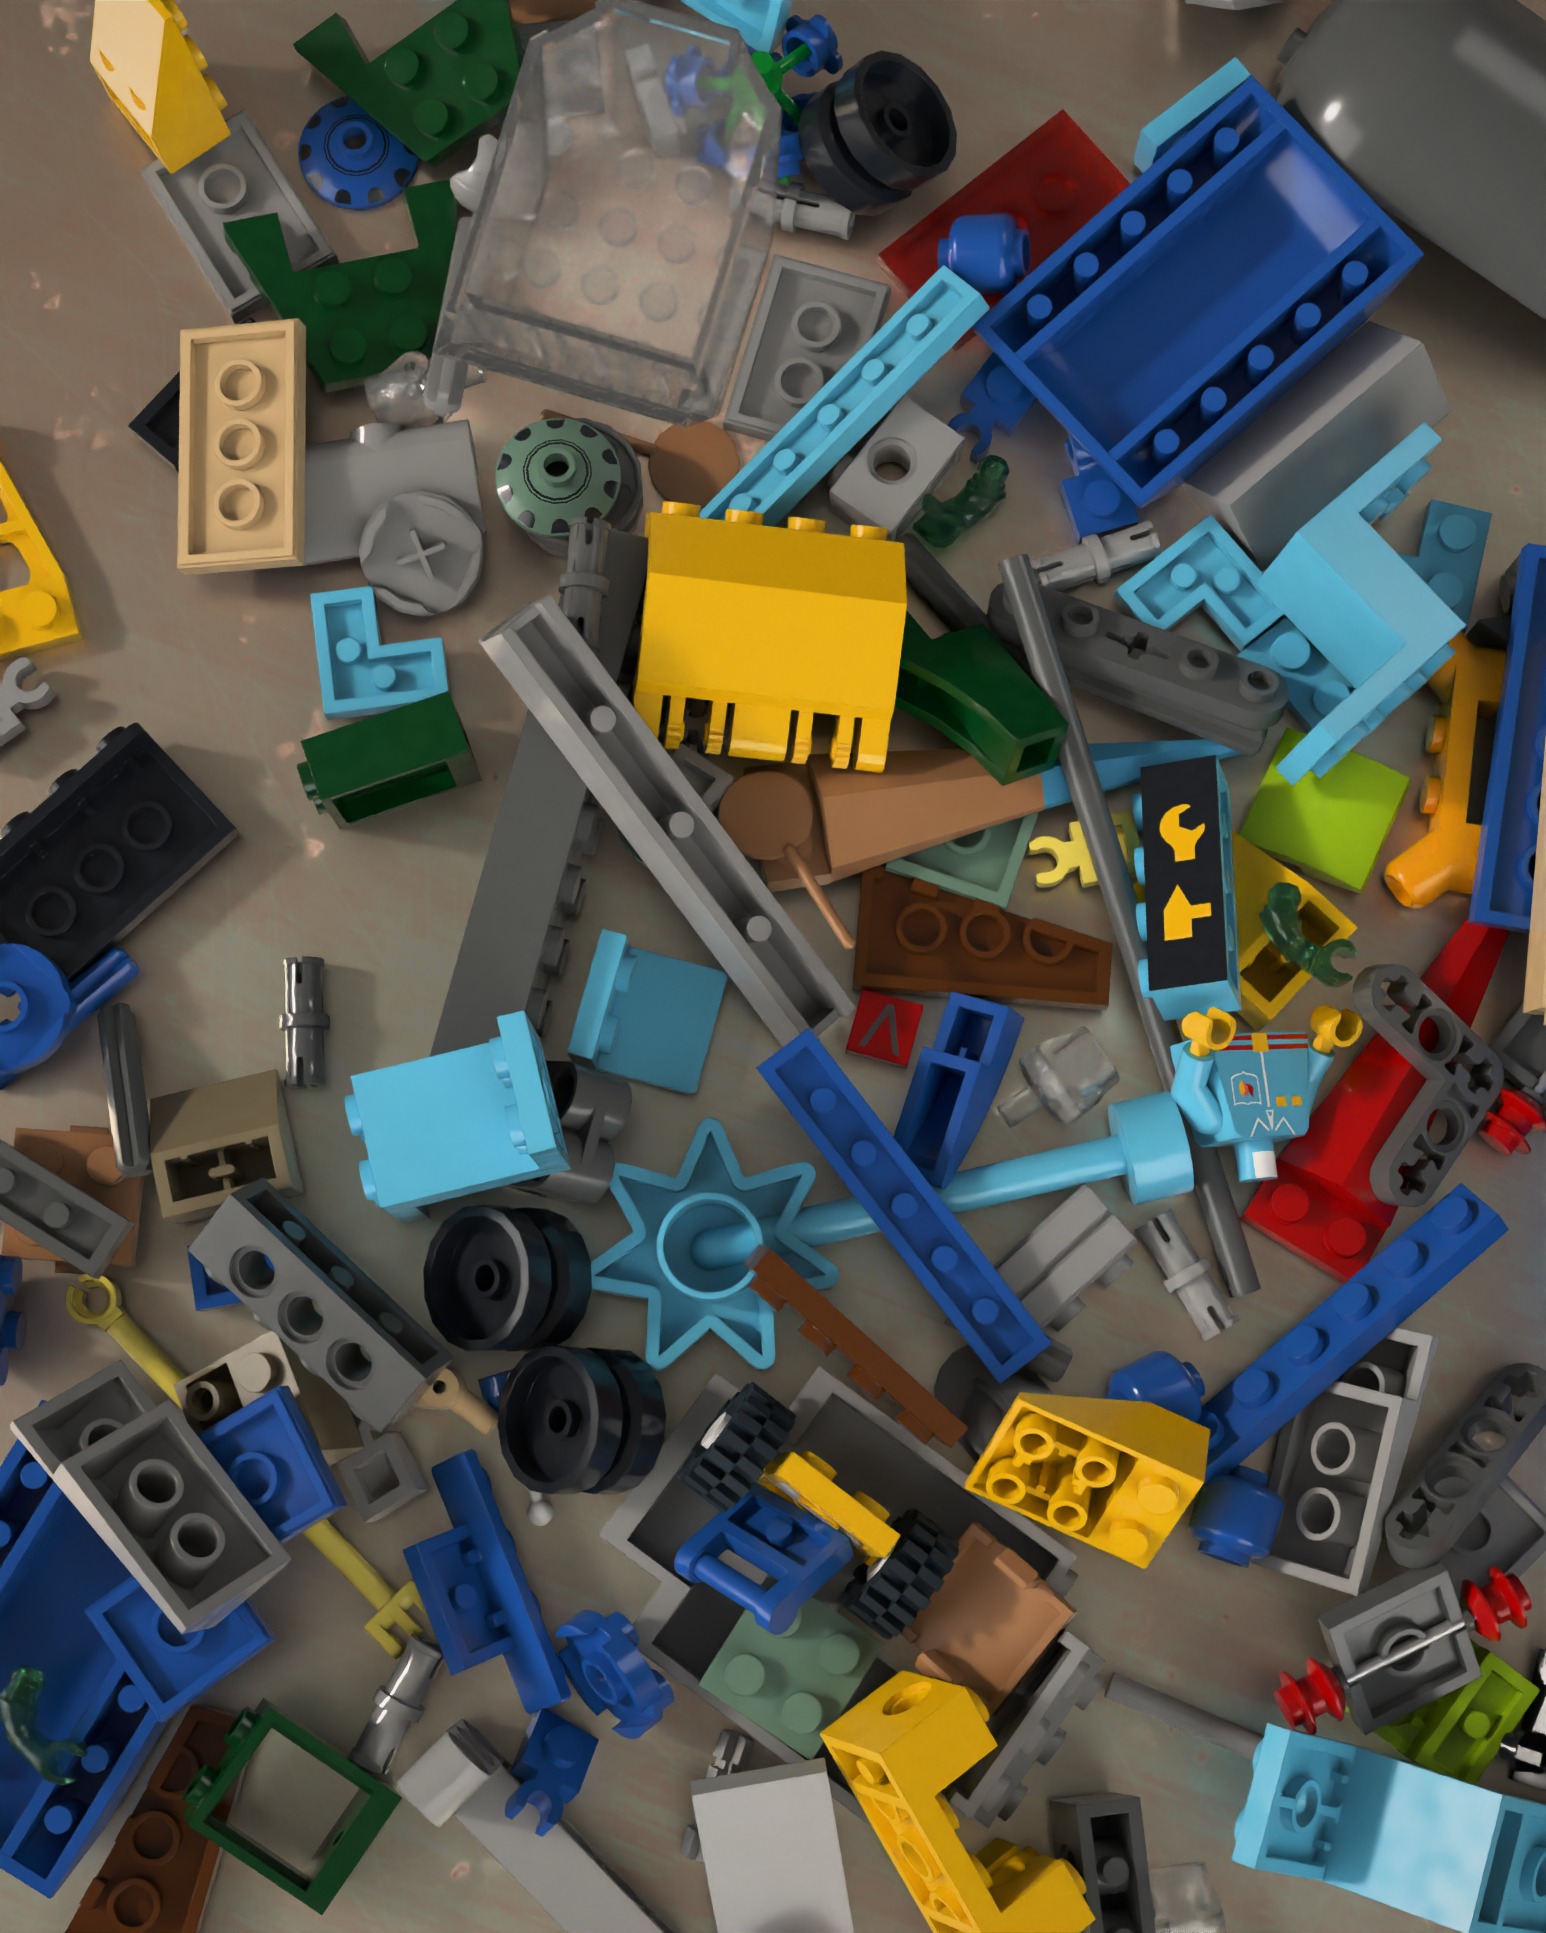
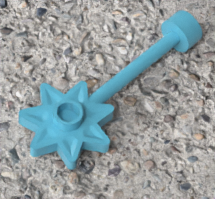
(710, 1218)

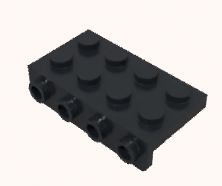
(104, 851)

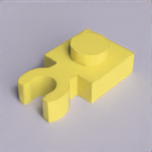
(1075, 856)

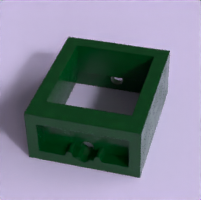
(388, 761)
(342, 1846)

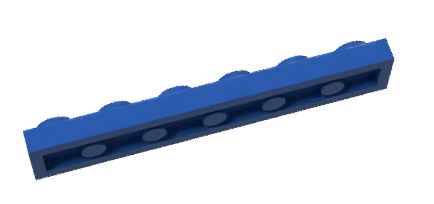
(903, 1205)
(1347, 1326)

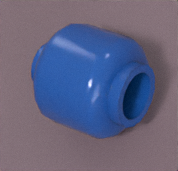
(987, 252)
(1162, 1381)
(1236, 1516)

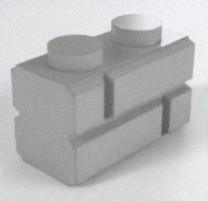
(1065, 1257)

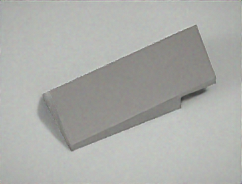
(1319, 439)
(1343, 1464)
(154, 1496)

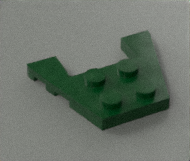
(436, 83)
(362, 309)

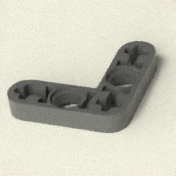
(1443, 1089)

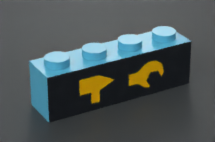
(1188, 888)

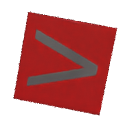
(884, 1028)

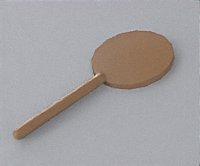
(686, 462)
(770, 819)

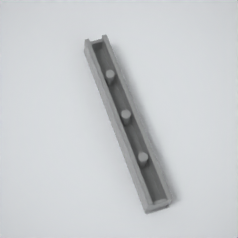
(665, 820)

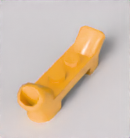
(1448, 852)

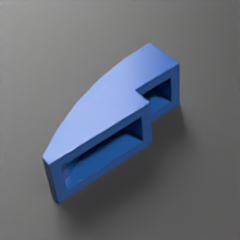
(956, 1084)

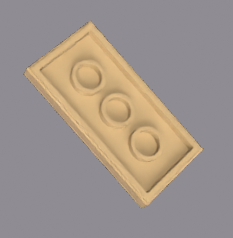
(242, 447)

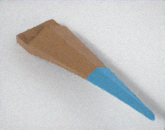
(935, 798)

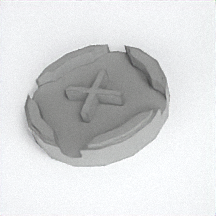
(422, 552)

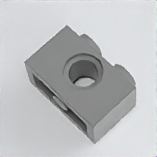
(903, 436)

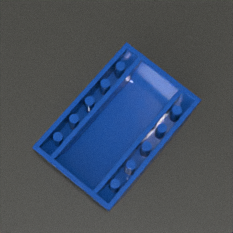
(1199, 294)
(48, 1576)

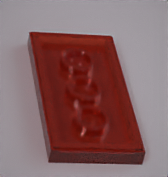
(1045, 183)

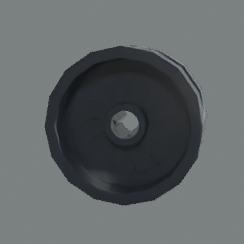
(877, 134)
(506, 1278)
(581, 1420)

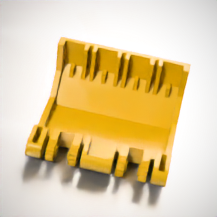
(772, 629)

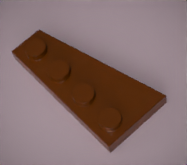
(939, 942)
(161, 1866)

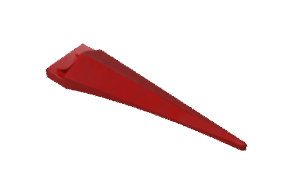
(1323, 1190)

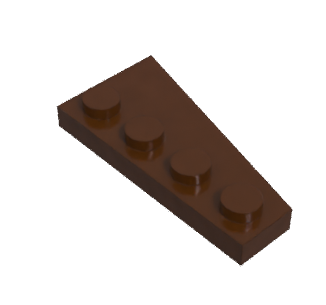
(872, 1368)

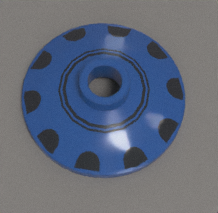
(348, 176)

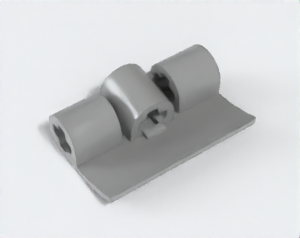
(374, 464)

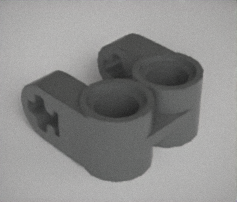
(591, 1114)

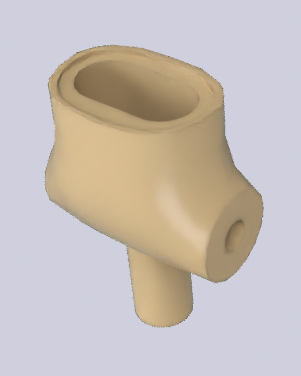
(459, 1400)

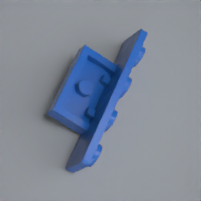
(480, 1591)

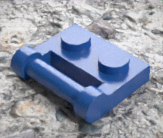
(775, 1539)

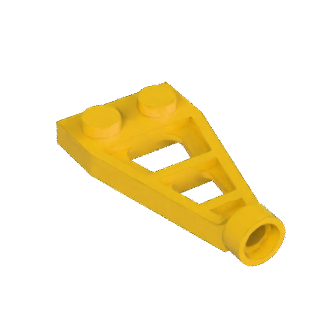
(44, 609)

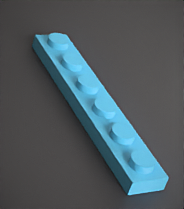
(853, 400)

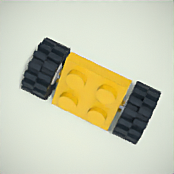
(900, 1561)

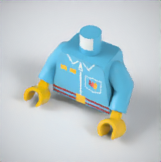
(1254, 1085)

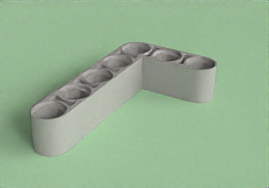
(560, 1870)

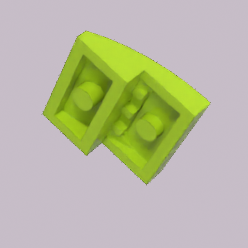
(1328, 823)
(1466, 1726)

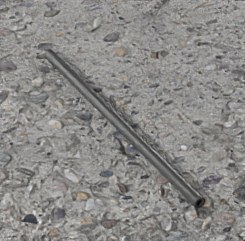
(1121, 906)

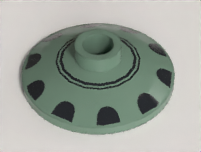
(547, 502)

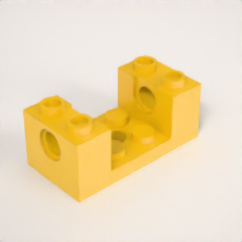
(896, 1758)

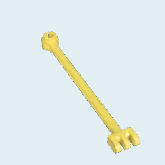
(389, 1603)

